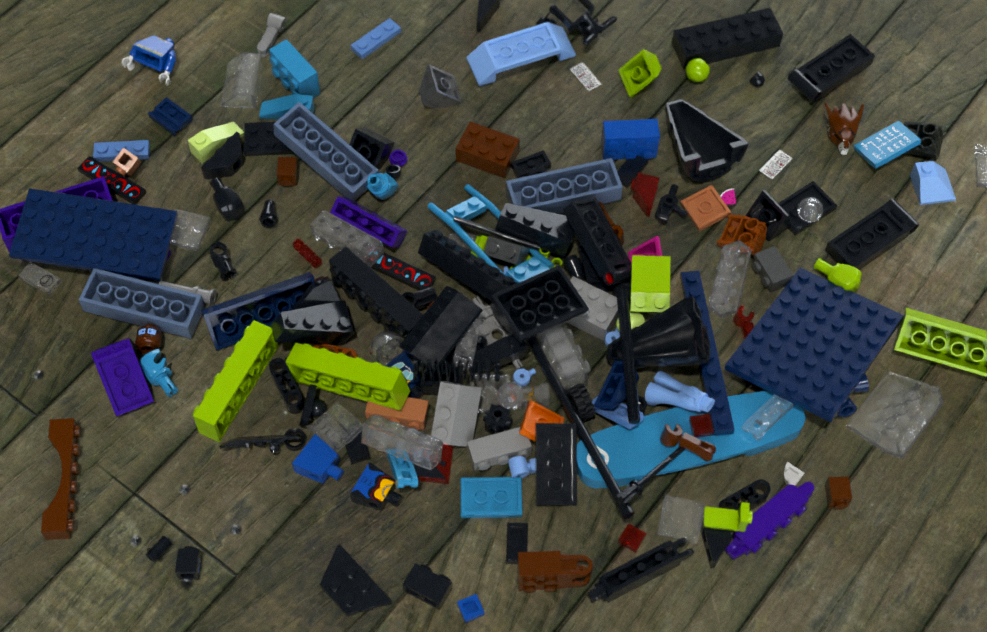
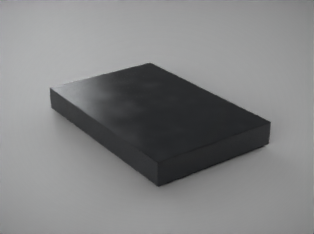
(791, 203)

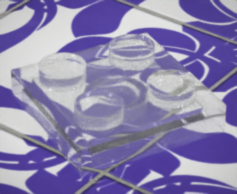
(189, 230)

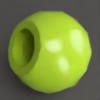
(697, 70)

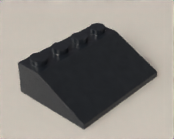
(537, 304)

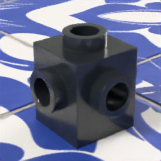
(497, 419)

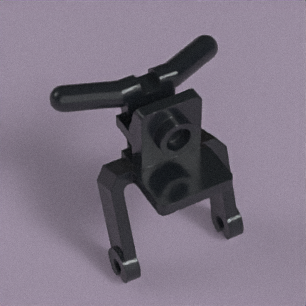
(585, 24)

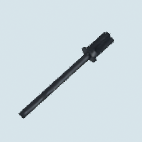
(635, 487)

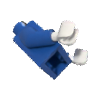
(155, 54)

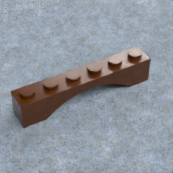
(57, 518)

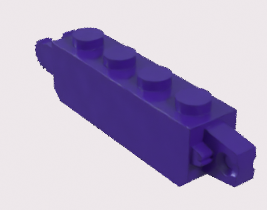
(770, 518)

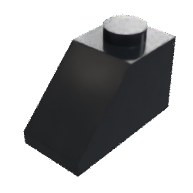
(715, 543)

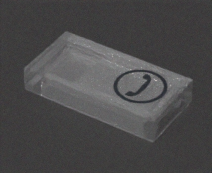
(40, 278)

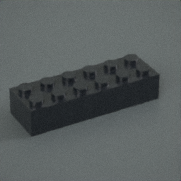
(728, 37)
(373, 293)

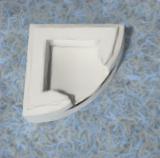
(792, 474)

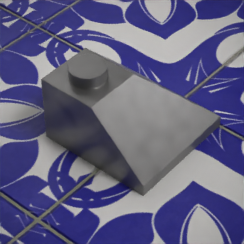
(439, 89)

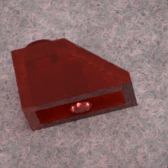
(644, 191)

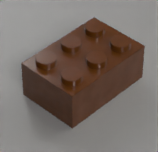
(487, 149)

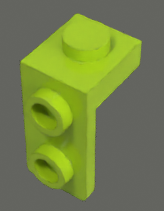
(727, 518)

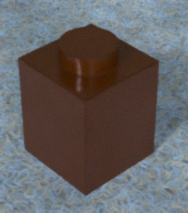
(287, 171)
(838, 492)

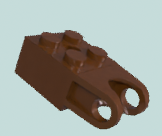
(551, 571)

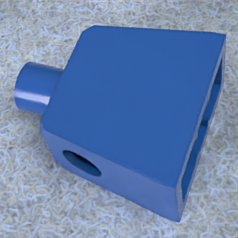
(317, 461)

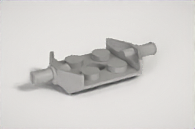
(491, 324)

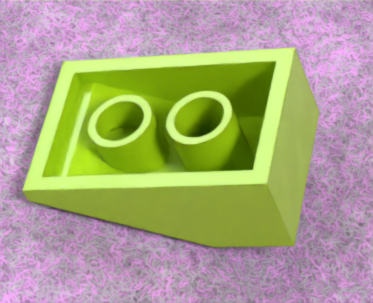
(650, 284)

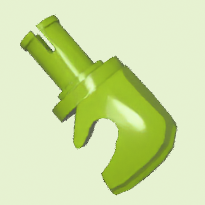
(840, 274)

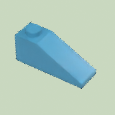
(278, 107)

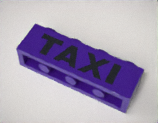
(368, 221)

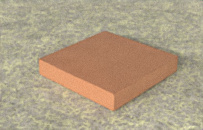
(705, 208)

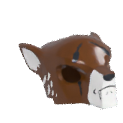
(844, 124)

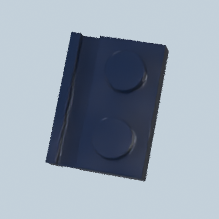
(170, 116)

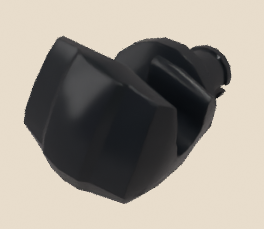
(227, 201)

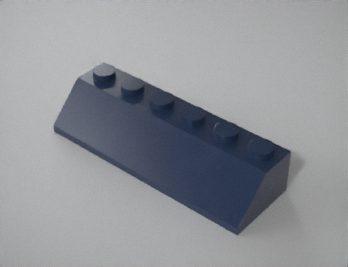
(230, 318)

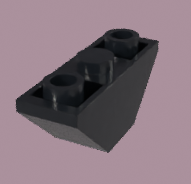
(225, 160)

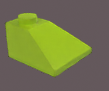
(639, 71)

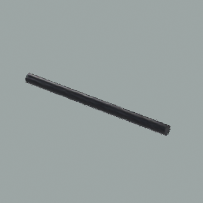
(496, 233)

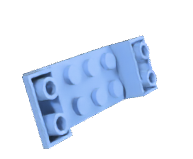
(517, 50)

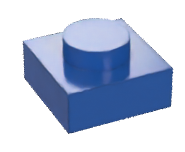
(470, 608)

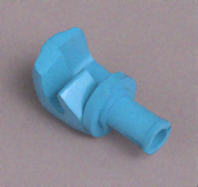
(382, 185)
(156, 372)

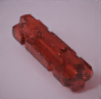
(307, 253)

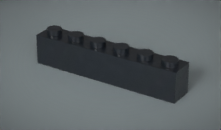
(463, 264)

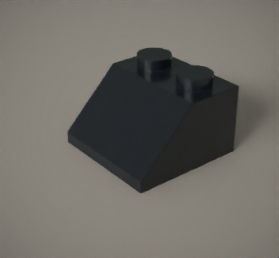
(372, 146)

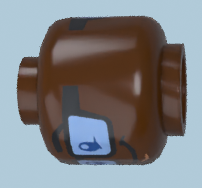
(148, 338)

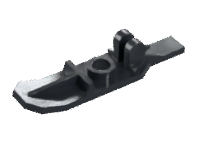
(273, 440)

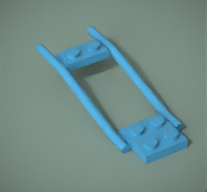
(473, 208)

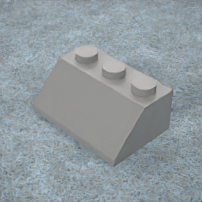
(456, 413)

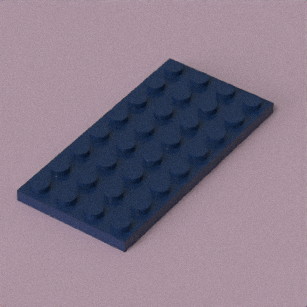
(94, 234)

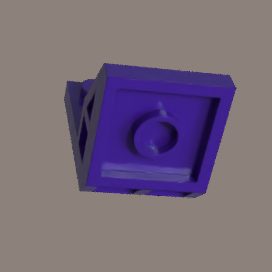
(122, 376)

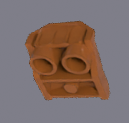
(745, 229)

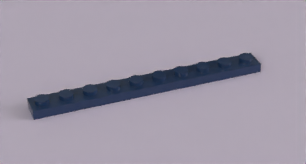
(711, 370)

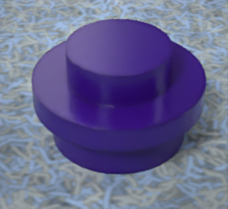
(398, 158)

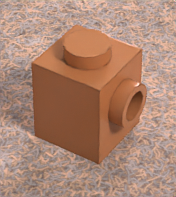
(126, 163)

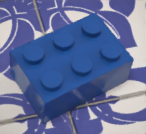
(630, 138)

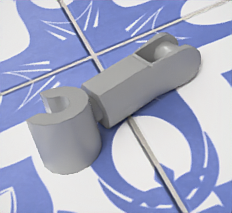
(274, 26)

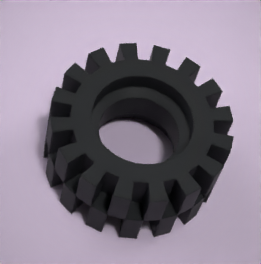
(581, 401)

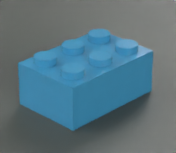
(293, 70)

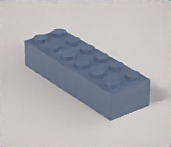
(324, 151)
(560, 187)
(142, 303)

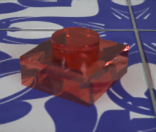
(701, 425)
(632, 537)

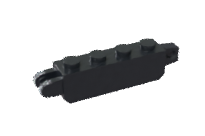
(639, 571)

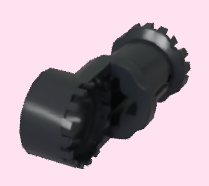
(222, 261)

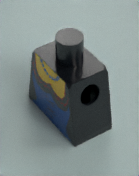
(375, 489)

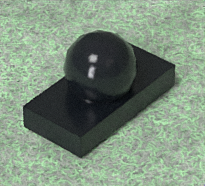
(312, 407)

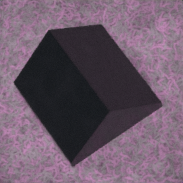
(770, 212)

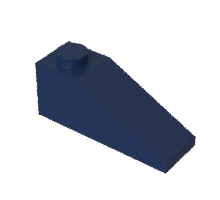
(613, 390)

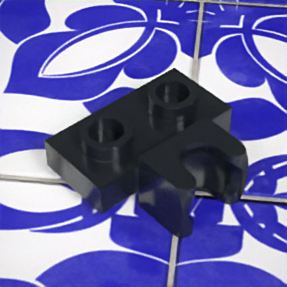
(531, 165)

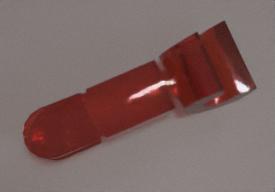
(744, 322)

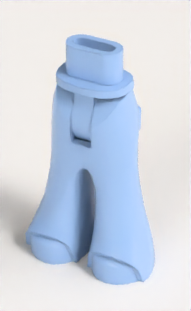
(672, 392)

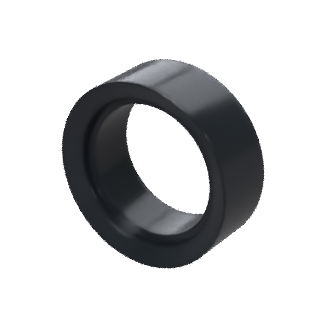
(295, 431)

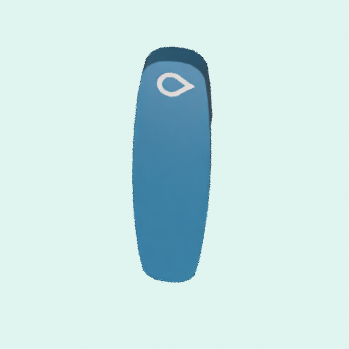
(638, 450)

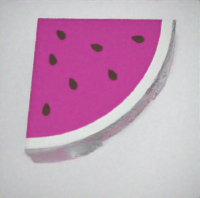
(728, 197)

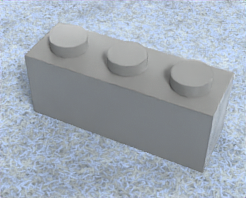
(498, 449)

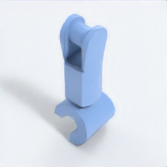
(519, 466)

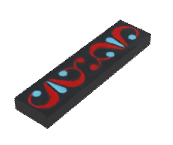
(116, 182)
(404, 272)

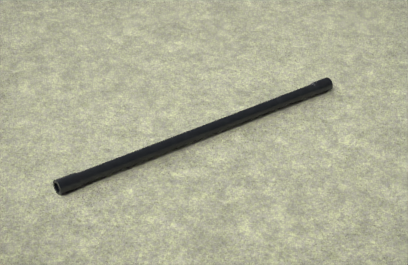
(625, 510)

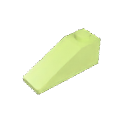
(209, 140)

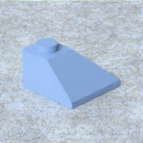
(931, 183)

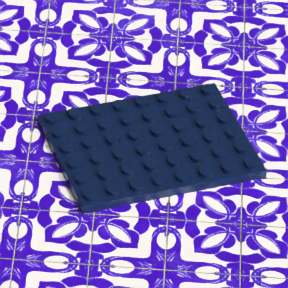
(814, 344)

